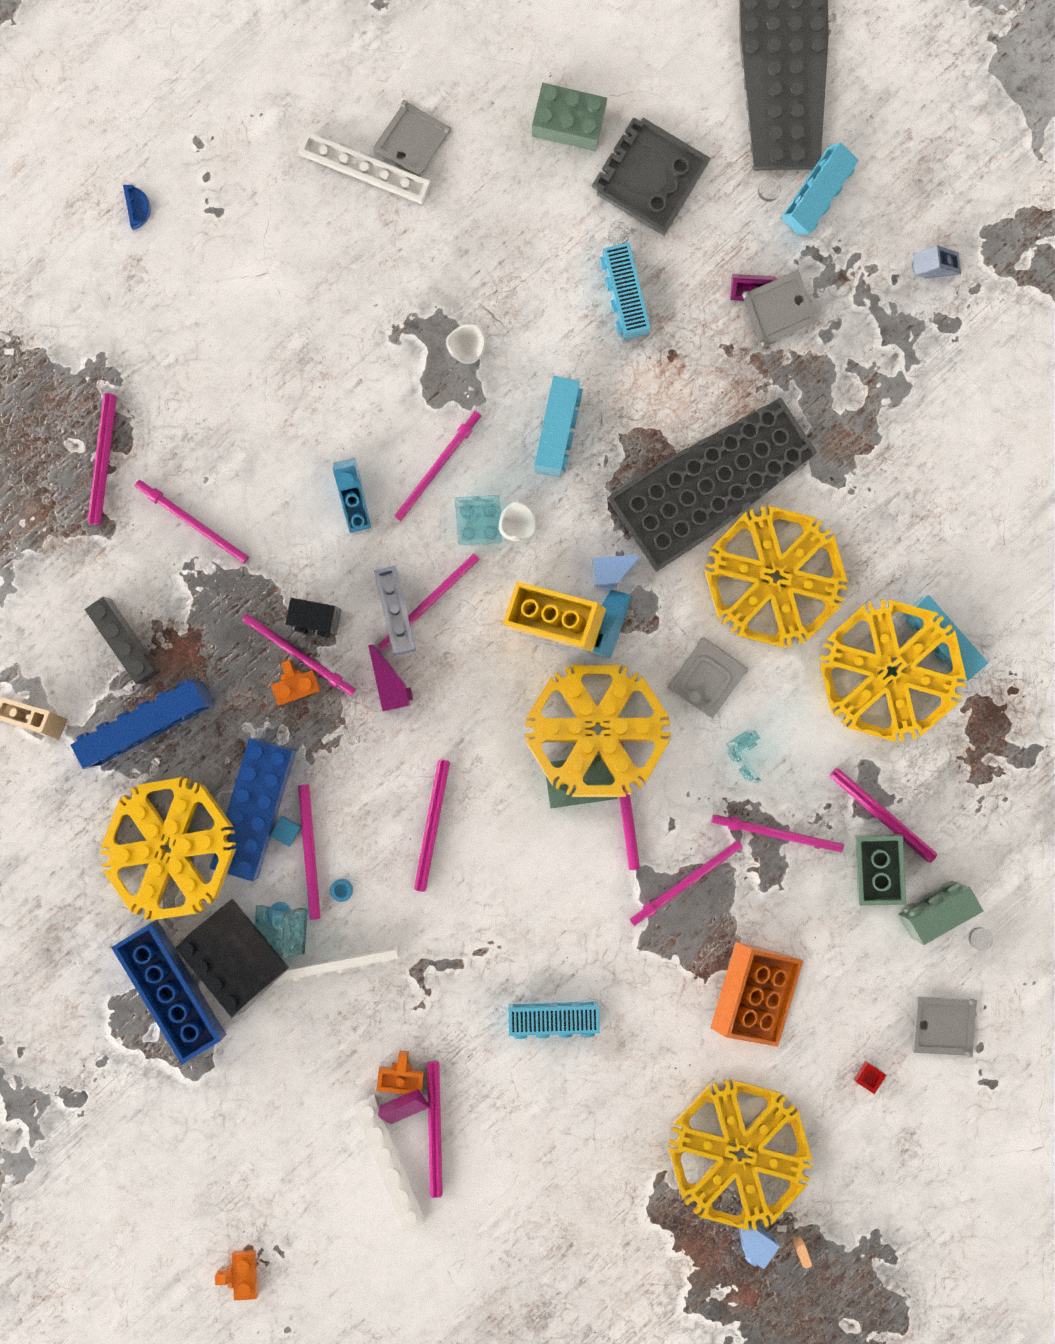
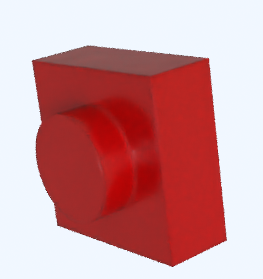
(870, 1077)

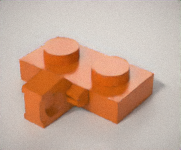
(294, 684)
(400, 1077)
(240, 1275)

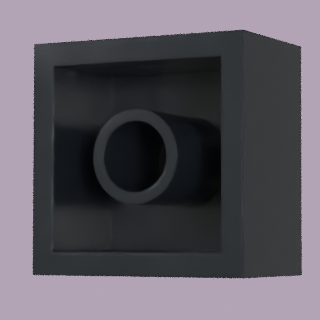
(313, 616)

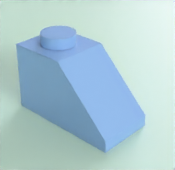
(610, 570)
(758, 1245)

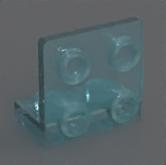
(478, 519)
(744, 741)
(283, 929)

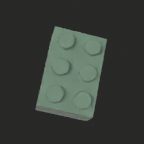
(569, 116)
(596, 775)
(880, 869)
(940, 912)

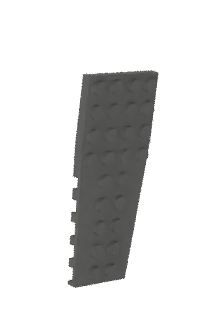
(784, 80)
(710, 483)

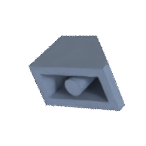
(936, 262)

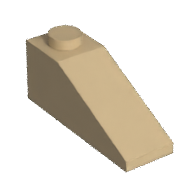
(32, 718)

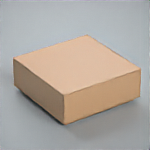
(802, 1252)

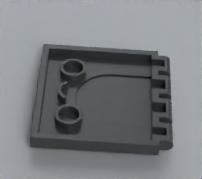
(650, 174)

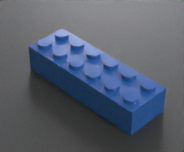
(142, 724)
(256, 805)
(169, 991)

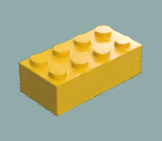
(554, 616)

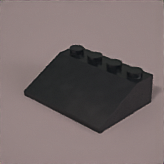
(232, 958)

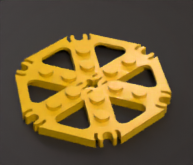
(790, 561)
(912, 676)
(590, 744)
(182, 845)
(726, 1170)

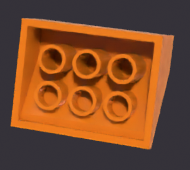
(756, 995)

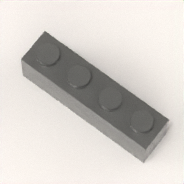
(122, 640)

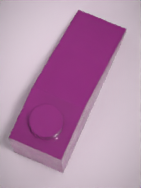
(391, 687)

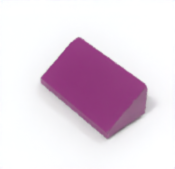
(742, 283)
(403, 1107)

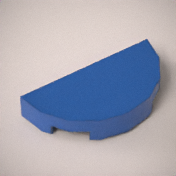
(137, 206)

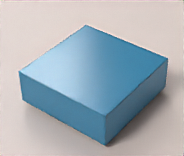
(285, 831)

